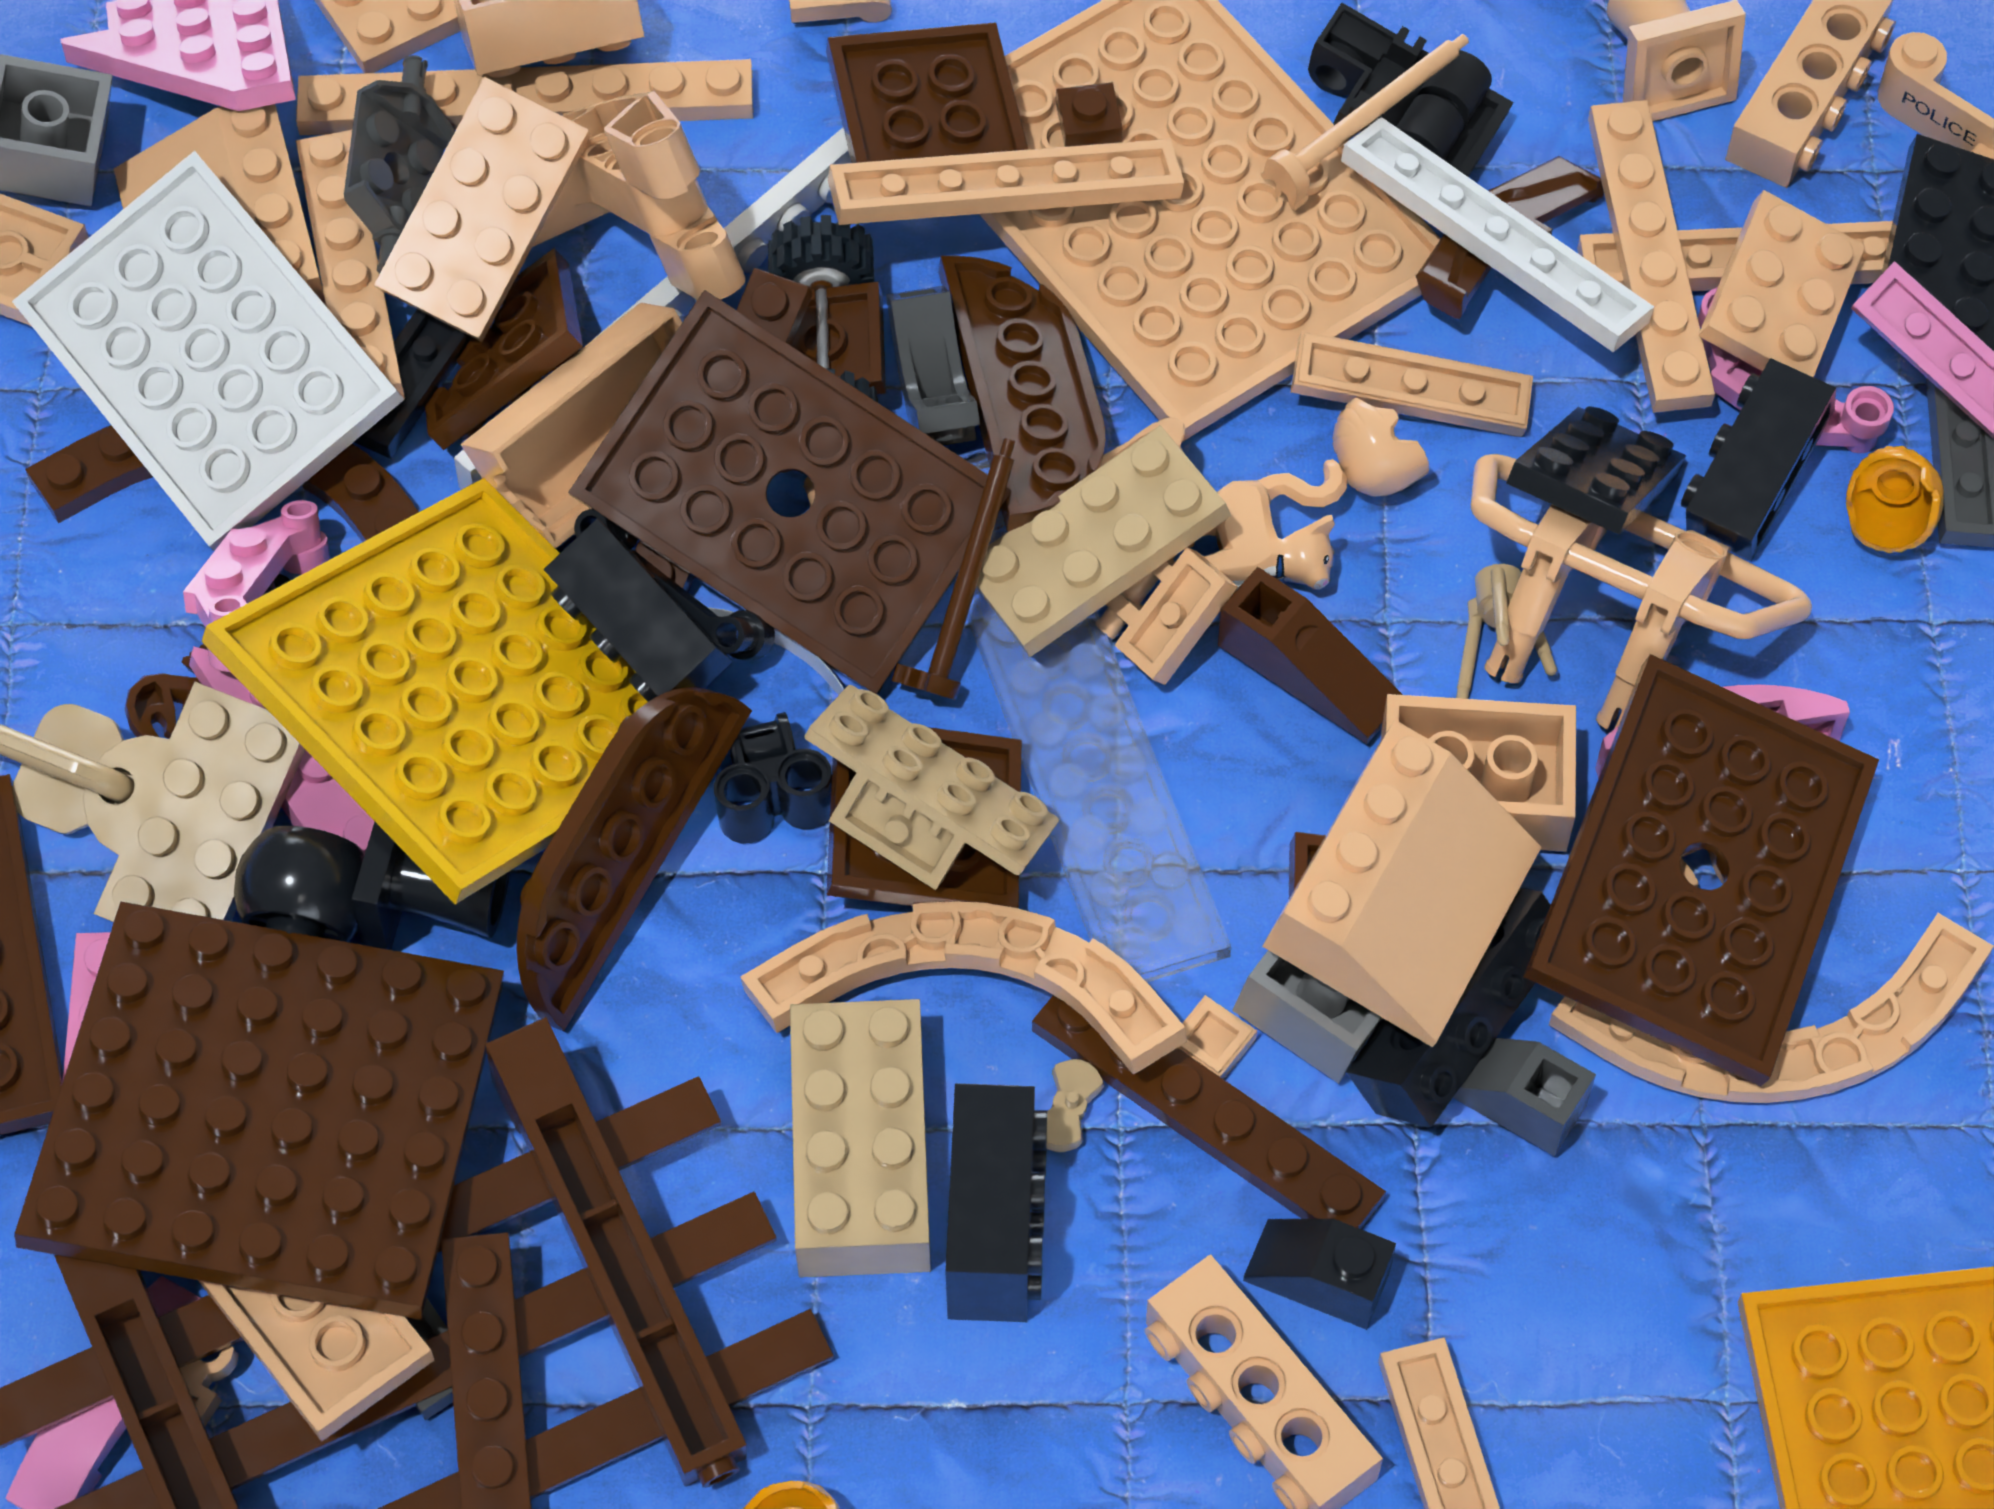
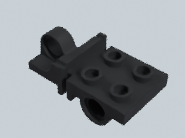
(1447, 114)

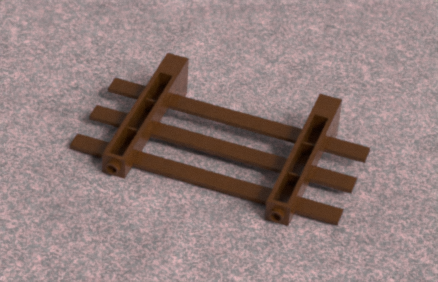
(623, 1280)

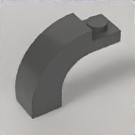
(931, 365)

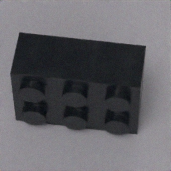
(995, 1203)

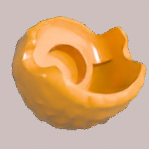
(1894, 499)

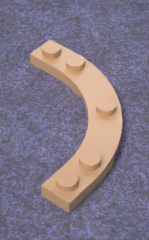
(977, 938)
(1810, 1058)

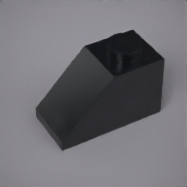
(1323, 1266)

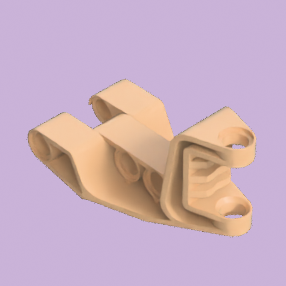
(647, 176)

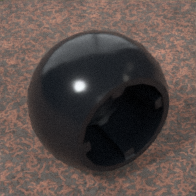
(299, 882)

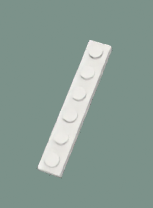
(1497, 234)

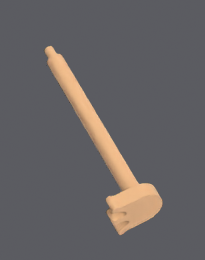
(1290, 170)

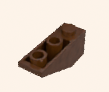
(1303, 654)

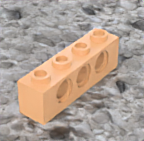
(1807, 87)
(1211, 1302)

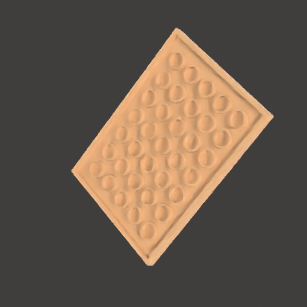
(1213, 287)

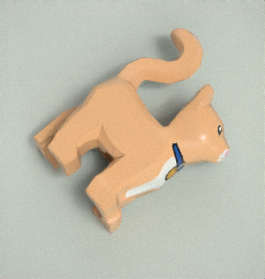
(1250, 538)

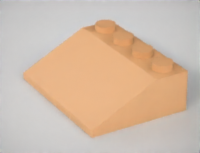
(251, 161)
(1406, 886)

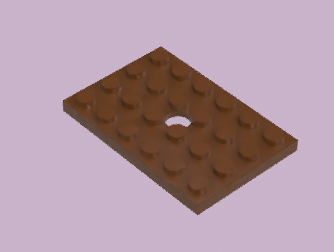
(694, 471)
(1686, 961)

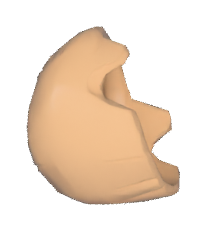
(1371, 452)

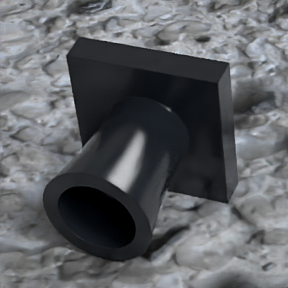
(394, 884)

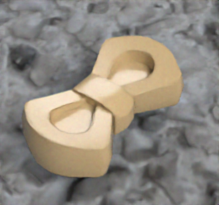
(1076, 1086)

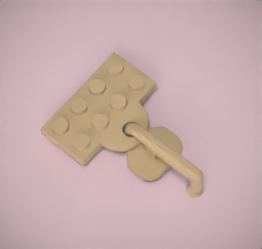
(166, 806)

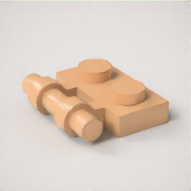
(1173, 616)

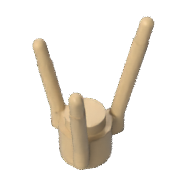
(1493, 594)

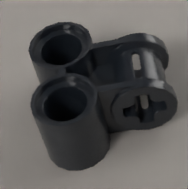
(769, 774)

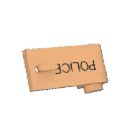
(1914, 96)

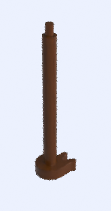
(936, 679)

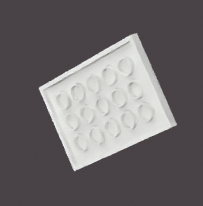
(207, 351)

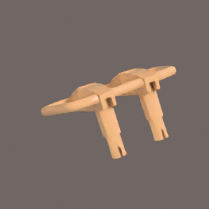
(1668, 598)

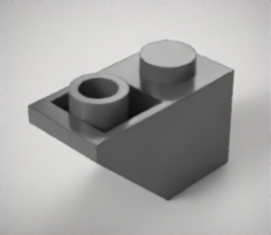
(1528, 1091)

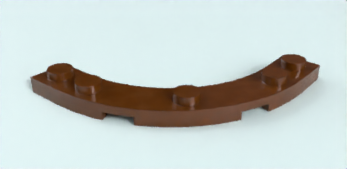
(105, 464)

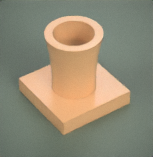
(1679, 55)

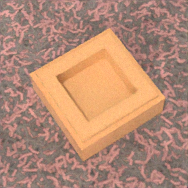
(1216, 1037)

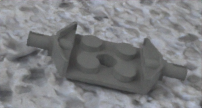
(393, 152)

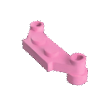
(1853, 423)
(252, 559)

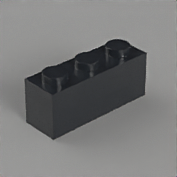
(1758, 457)
(633, 614)

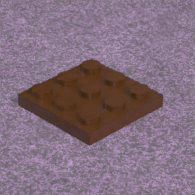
(925, 93)
(866, 875)

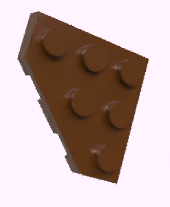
(528, 339)

